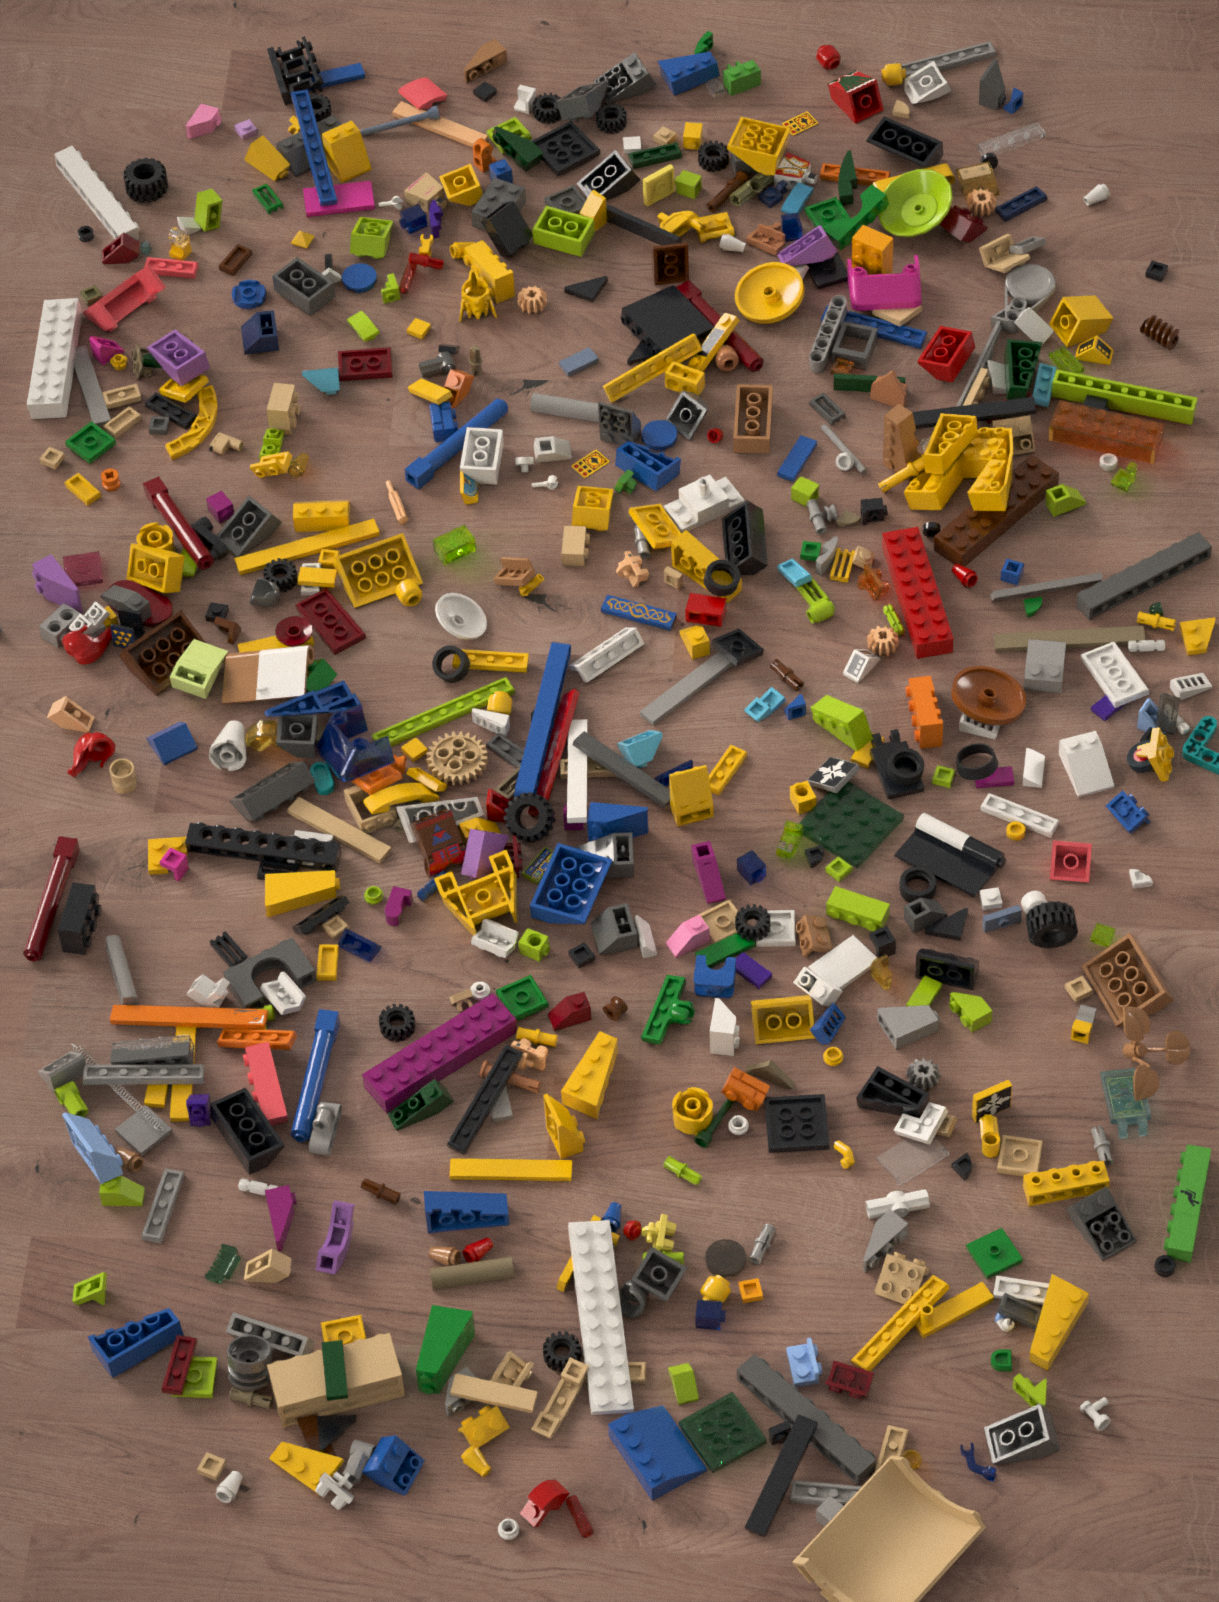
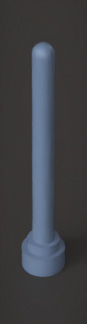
(432, 113)

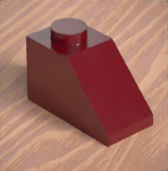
(121, 250)
(570, 1011)

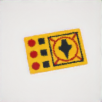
(800, 123)
(590, 463)

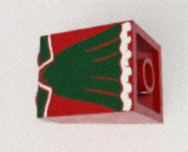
(856, 95)

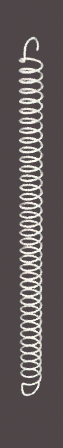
(120, 1094)

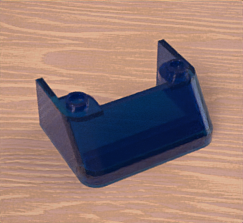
(352, 758)

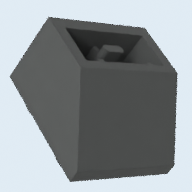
(614, 930)

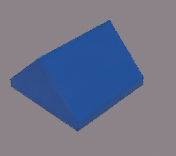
(172, 742)

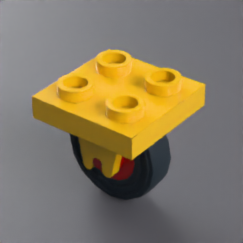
(1152, 755)

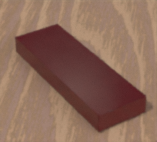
(179, 1365)

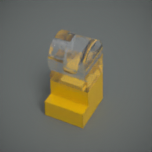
(179, 243)

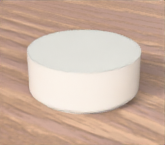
(1108, 462)

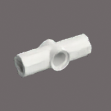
(898, 1202)

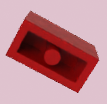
(705, 609)

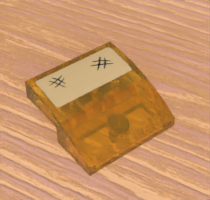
(977, 177)

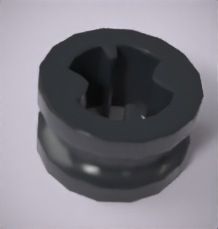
(81, 233)

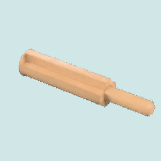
(397, 504)

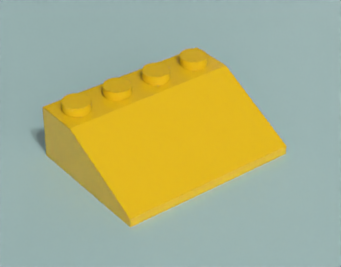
(759, 144)
(376, 570)

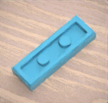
(1043, 384)

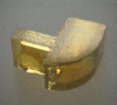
(262, 735)

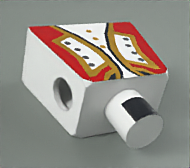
(794, 170)

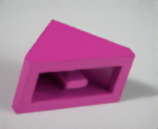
(104, 349)

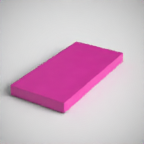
(350, 198)

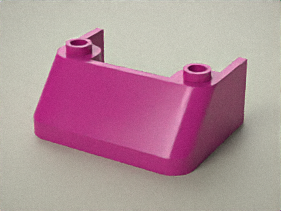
(884, 290)

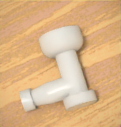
(1101, 1421)

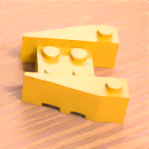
(483, 897)

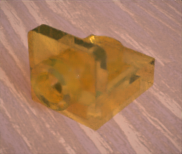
(880, 971)

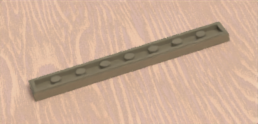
(1074, 638)

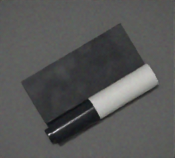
(951, 855)

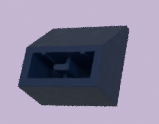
(260, 333)

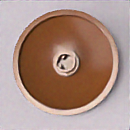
(988, 695)

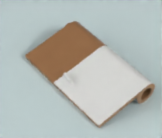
(266, 674)

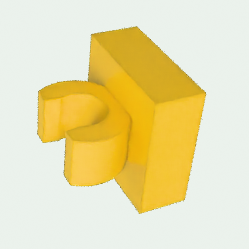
(295, 127)

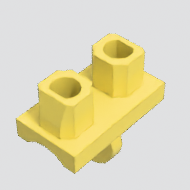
(657, 1233)

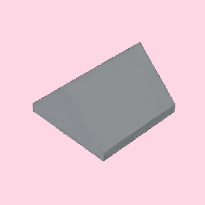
(63, 1070)

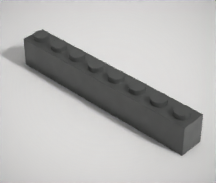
(1143, 576)
(787, 1403)

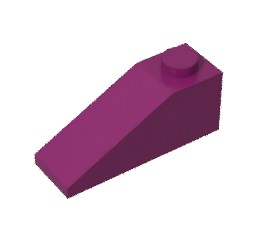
(281, 1211)

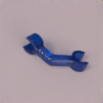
(988, 1472)

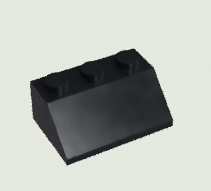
(947, 968)

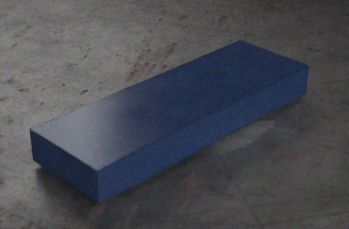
(1021, 203)

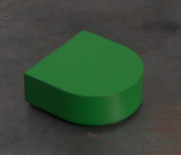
(1002, 1360)

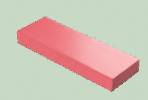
(173, 268)

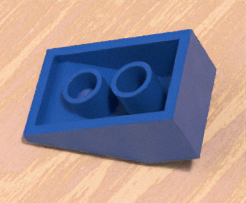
(614, 818)

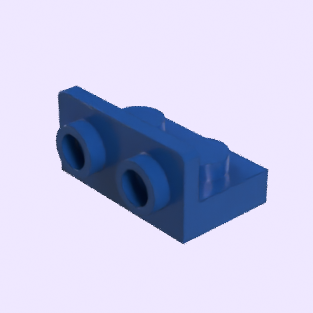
(1126, 811)

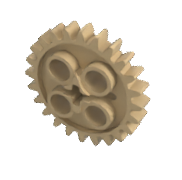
(457, 758)

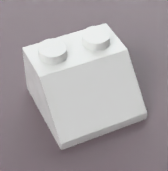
(723, 1030)

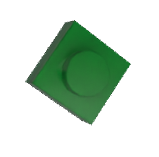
(810, 551)

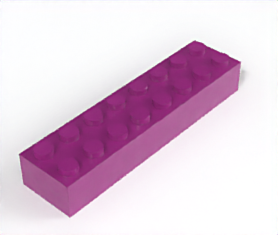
(440, 1052)

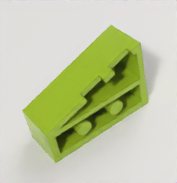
(842, 721)

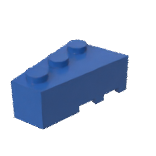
(688, 71)
(648, 467)

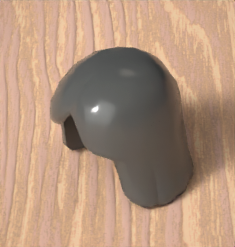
(265, 593)
(635, 1293)

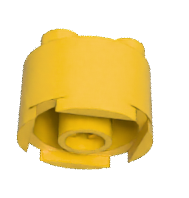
(156, 537)
(692, 1110)

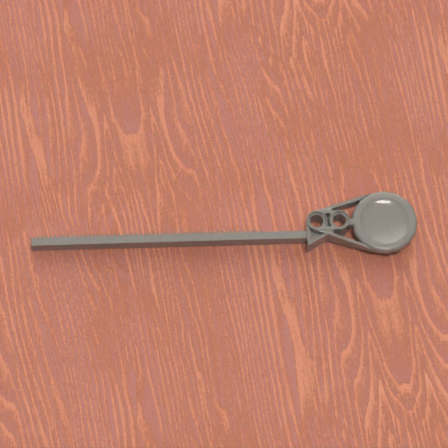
(1025, 285)

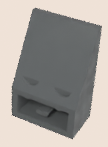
(629, 78)
(618, 424)
(619, 849)
(1101, 1223)

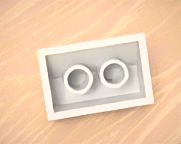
(482, 454)

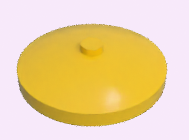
(769, 292)

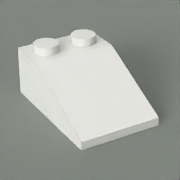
(1086, 763)

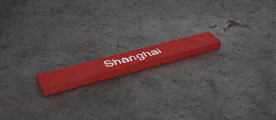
(556, 745)

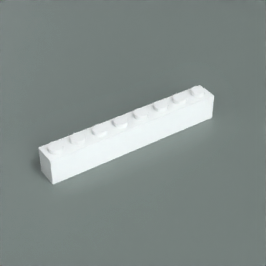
(95, 193)

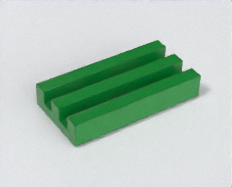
(268, 209)

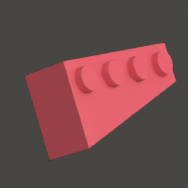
(265, 1083)

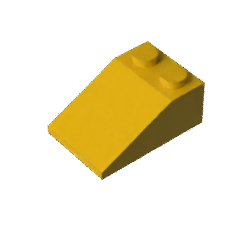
(592, 507)
(155, 568)
(562, 1128)

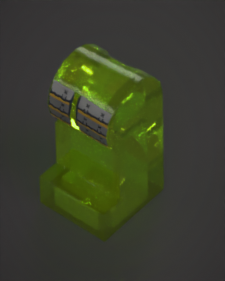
(789, 840)

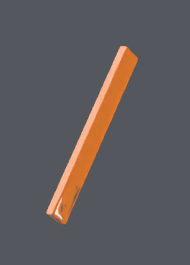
(189, 1016)

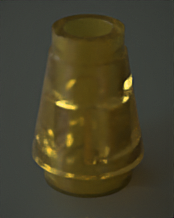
(298, 465)

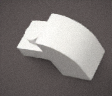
(208, 992)

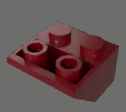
(963, 224)

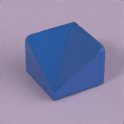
(1016, 101)
(1012, 571)
(796, 708)

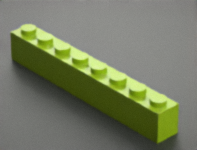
(1126, 397)

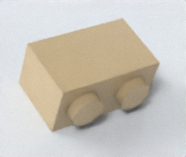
(574, 546)

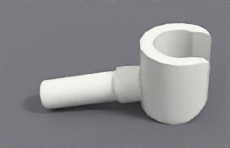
(394, 202)
(550, 484)

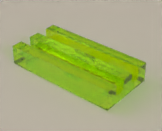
(1068, 359)

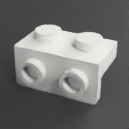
(495, 938)
(283, 994)

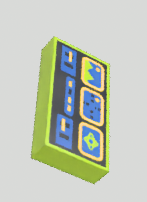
(537, 867)

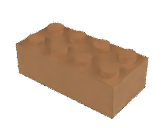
(753, 418)

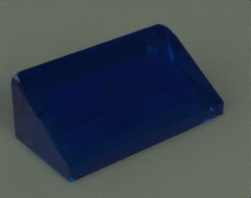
(664, 777)
(359, 945)

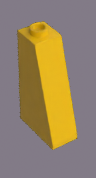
(298, 889)

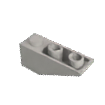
(886, 1234)

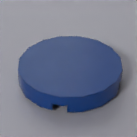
(359, 277)
(249, 294)
(659, 435)

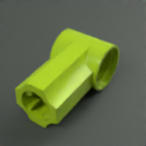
(70, 1097)

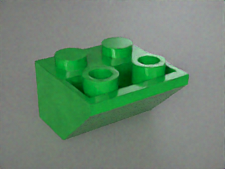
(319, 675)

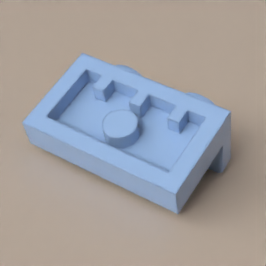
(803, 1364)

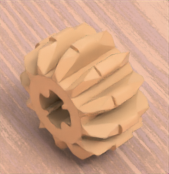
(981, 202)
(532, 299)
(882, 641)

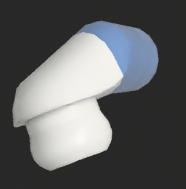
(1004, 1323)

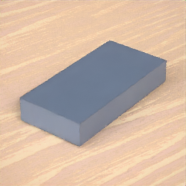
(578, 361)

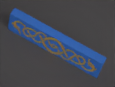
(639, 612)

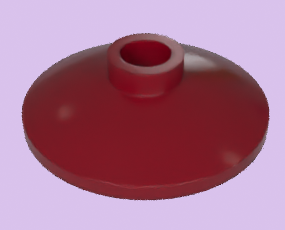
(293, 631)

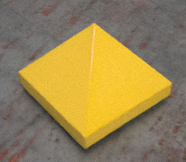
(302, 239)

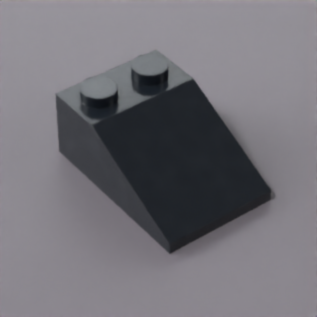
(609, 177)

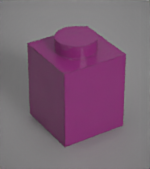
(220, 507)

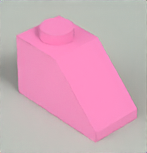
(203, 121)
(689, 936)

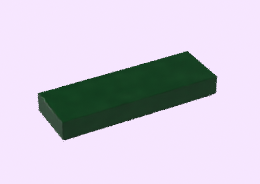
(655, 155)
(334, 1370)

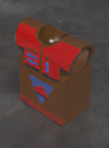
(439, 841)

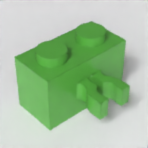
(741, 77)

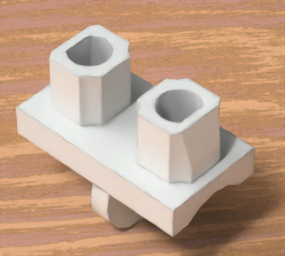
(328, 1483)

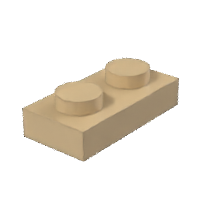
(122, 396)

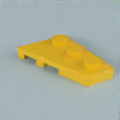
(305, 1463)

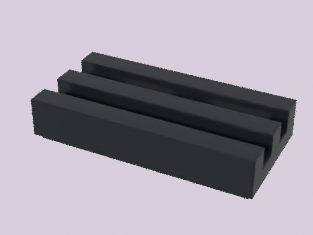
(277, 866)
(221, 940)

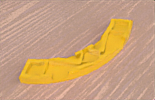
(200, 428)

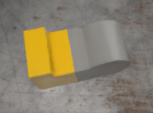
(1083, 1024)

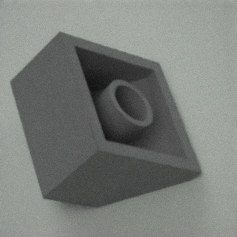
(298, 735)
(659, 1274)

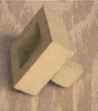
(461, 997)

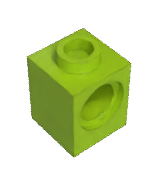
(528, 942)

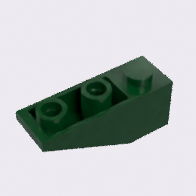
(520, 149)
(422, 1105)

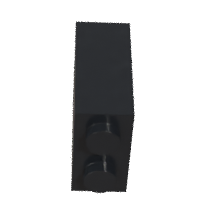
(507, 229)

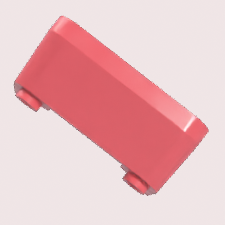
(124, 299)

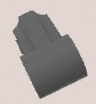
(441, 364)

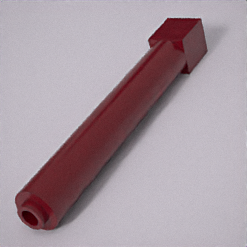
(745, 352)
(159, 498)
(64, 857)

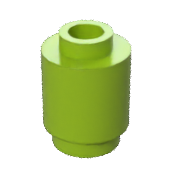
(820, 611)

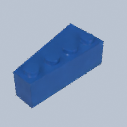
(464, 1210)
(135, 1341)

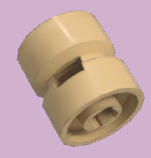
(123, 776)

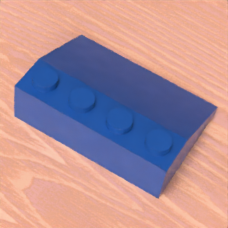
(569, 886)
(655, 1450)

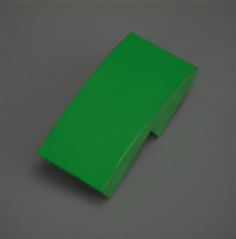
(705, 43)

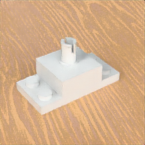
(703, 502)

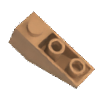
(486, 59)

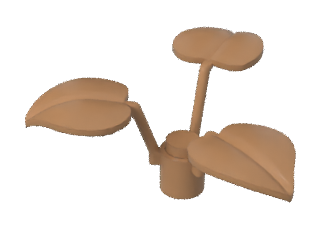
(1135, 1024)

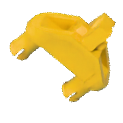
(681, 222)

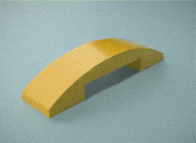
(400, 793)

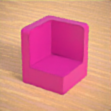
(176, 862)

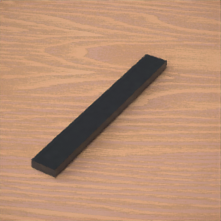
(982, 411)

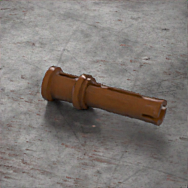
(731, 186)

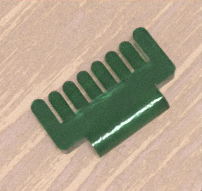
(227, 1267)

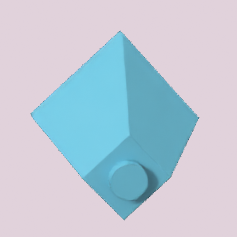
(324, 379)
(641, 747)

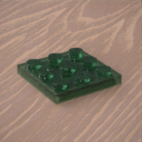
(722, 1432)

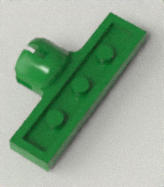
(668, 1010)

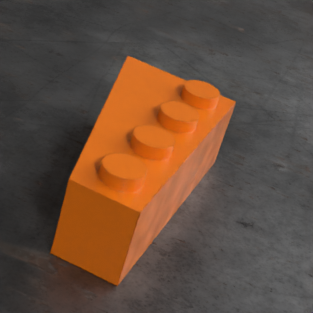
(925, 712)

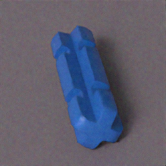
(429, 888)

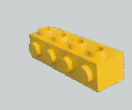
(1065, 1183)

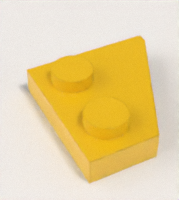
(1197, 635)

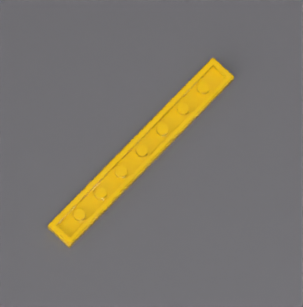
(308, 546)

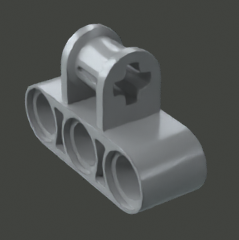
(325, 1128)

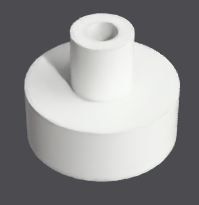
(524, 462)

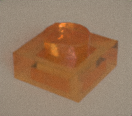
(842, 367)

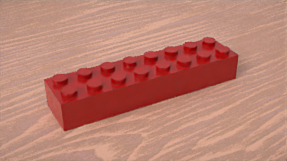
(917, 592)

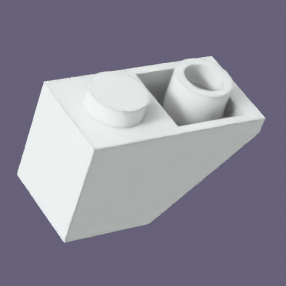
(551, 449)
(817, 987)

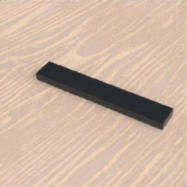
(640, 227)
(485, 1099)
(781, 1475)

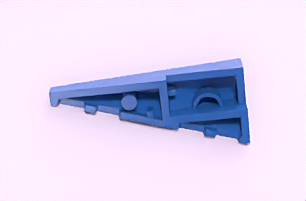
(327, 700)

